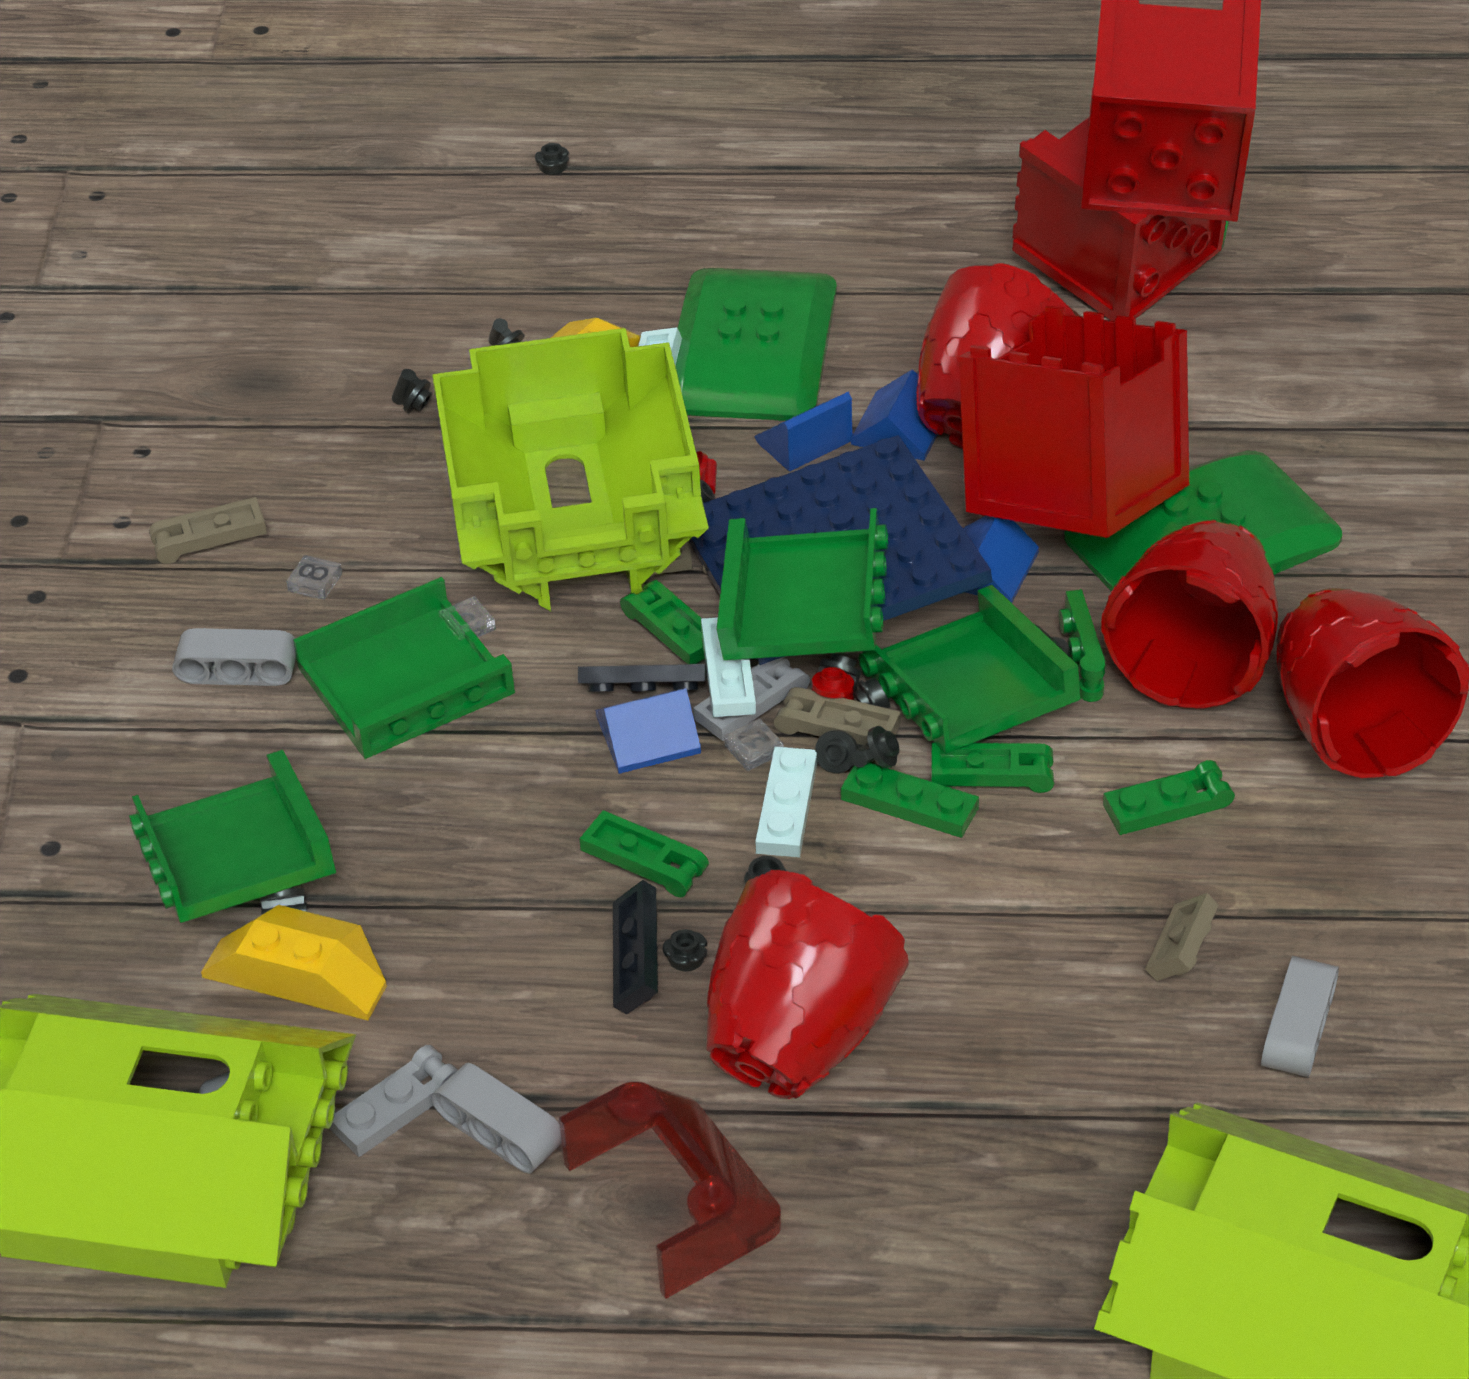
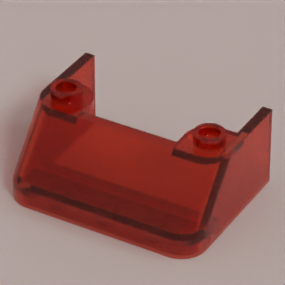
(727, 1203)

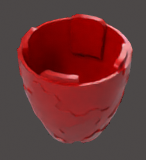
(978, 309)
(1194, 616)
(1369, 681)
(797, 983)

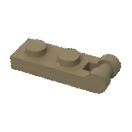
(206, 529)
(832, 714)

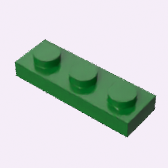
(910, 798)

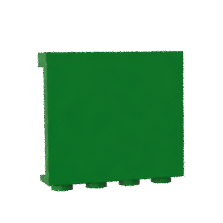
(801, 592)
(400, 669)
(975, 674)
(234, 844)

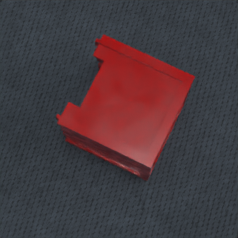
(1172, 109)
(1103, 257)
(1077, 423)

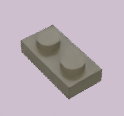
(1182, 937)

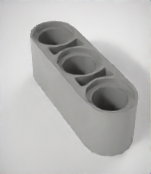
(235, 657)
(1300, 1016)
(497, 1117)

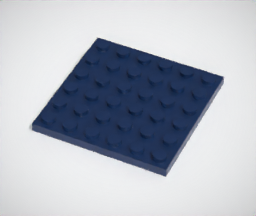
(927, 547)

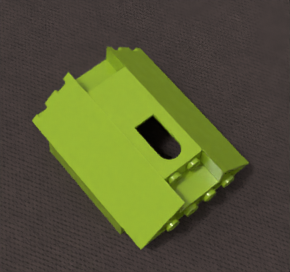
(583, 402)
(149, 1173)
(1242, 1282)

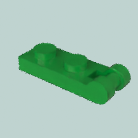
(667, 619)
(1083, 645)
(995, 766)
(1168, 798)
(644, 852)

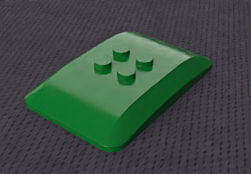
(754, 342)
(1229, 489)

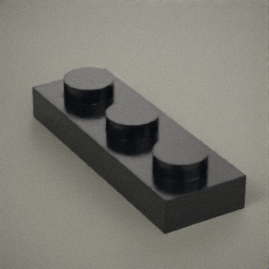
(642, 676)
(635, 947)

